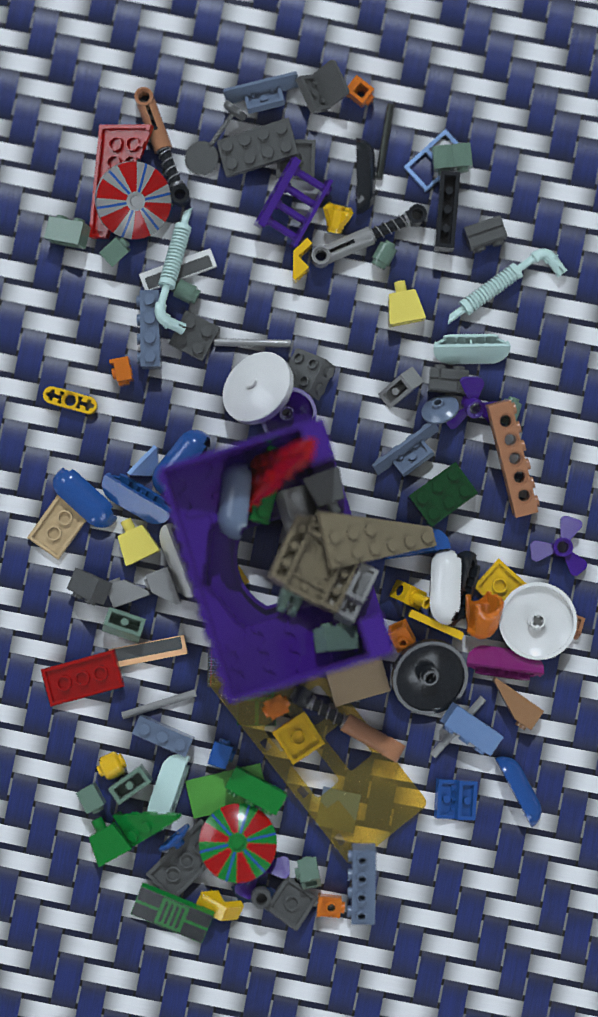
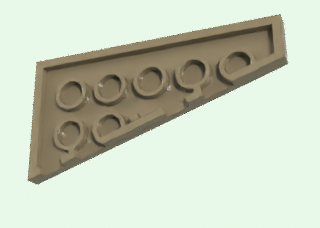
(363, 539)

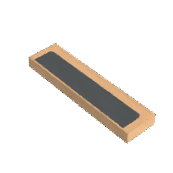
(151, 650)

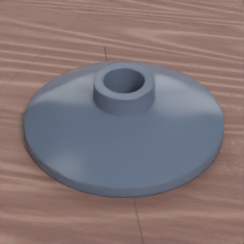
(440, 409)

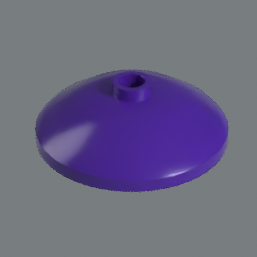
(300, 410)

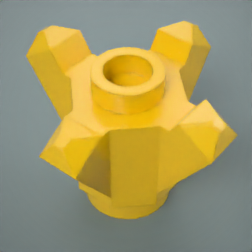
(337, 217)

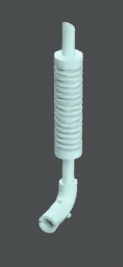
(171, 271)
(503, 279)

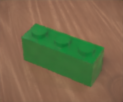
(255, 791)

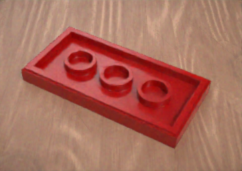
(82, 677)

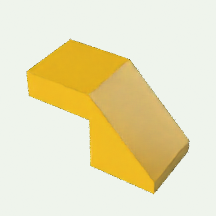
(300, 268)
(223, 910)

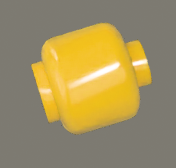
(111, 765)

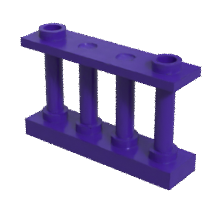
(284, 186)

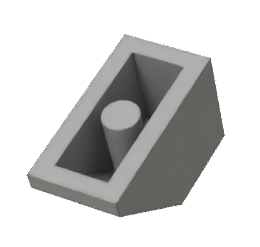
(401, 387)
(163, 585)
(125, 592)

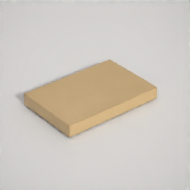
(57, 528)
(358, 682)

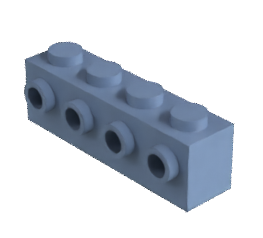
(150, 331)
(362, 883)

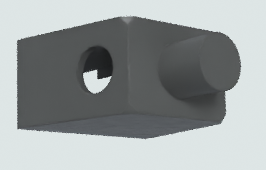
(326, 489)

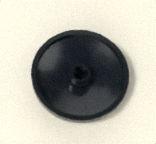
(429, 676)

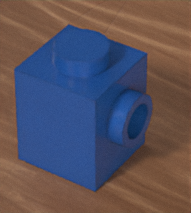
(221, 753)

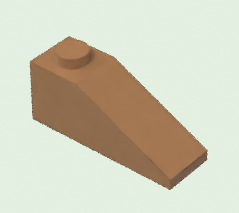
(519, 707)

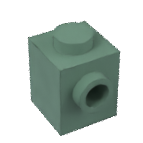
(115, 250)
(91, 798)
(308, 872)

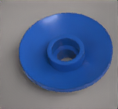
(175, 840)

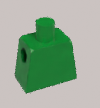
(108, 841)

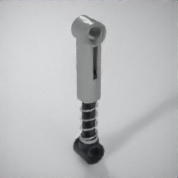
(366, 237)

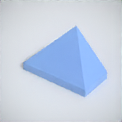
(146, 464)

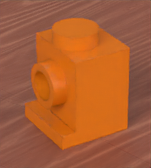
(359, 85)
(122, 370)
(325, 900)

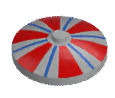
(133, 200)

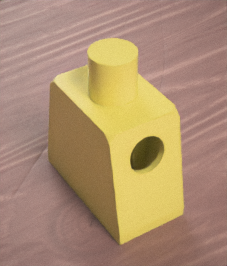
(404, 306)
(136, 543)

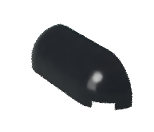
(365, 175)
(469, 577)

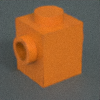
(401, 635)
(276, 706)

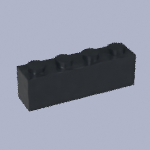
(446, 211)

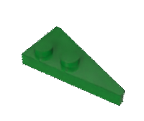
(143, 825)

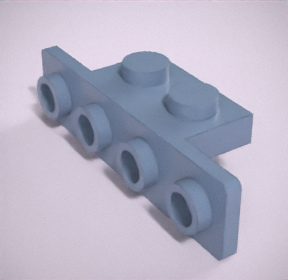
(262, 93)
(409, 453)

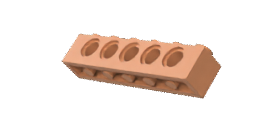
(495, 413)

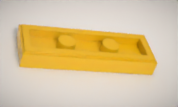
(435, 624)

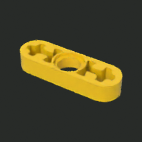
(58, 391)

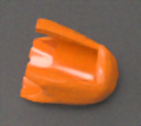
(483, 615)

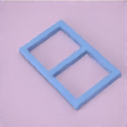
(426, 150)

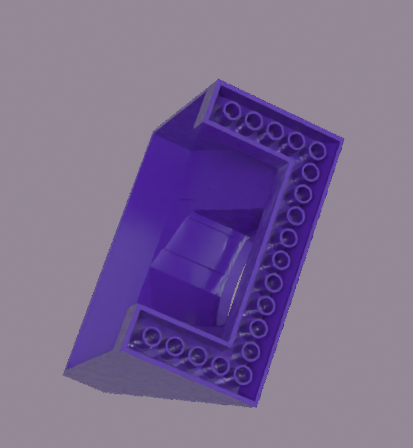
(249, 640)

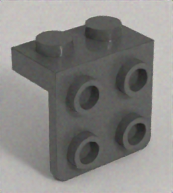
(323, 87)
(310, 372)

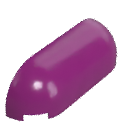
(503, 663)

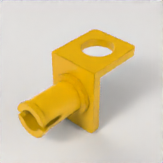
(411, 595)

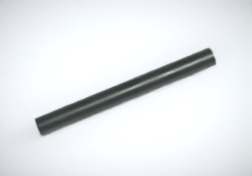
(384, 141)

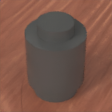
(260, 897)

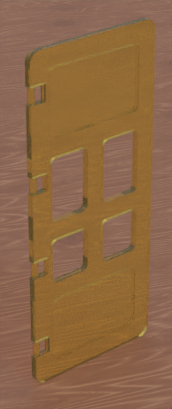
(364, 802)

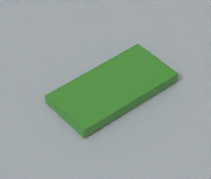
(209, 791)

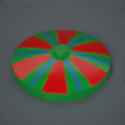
(237, 843)

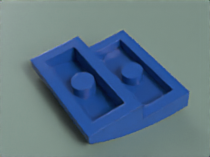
(455, 799)

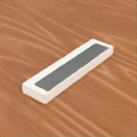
(190, 266)

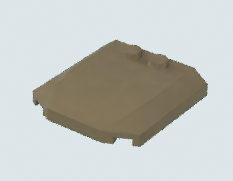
(304, 568)

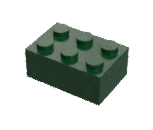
(442, 495)

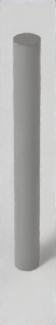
(252, 342)
(159, 704)
(448, 737)

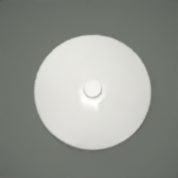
(258, 388)
(538, 621)

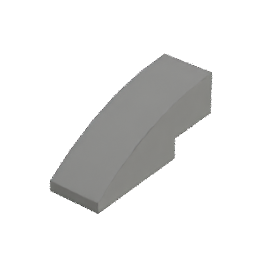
(356, 594)

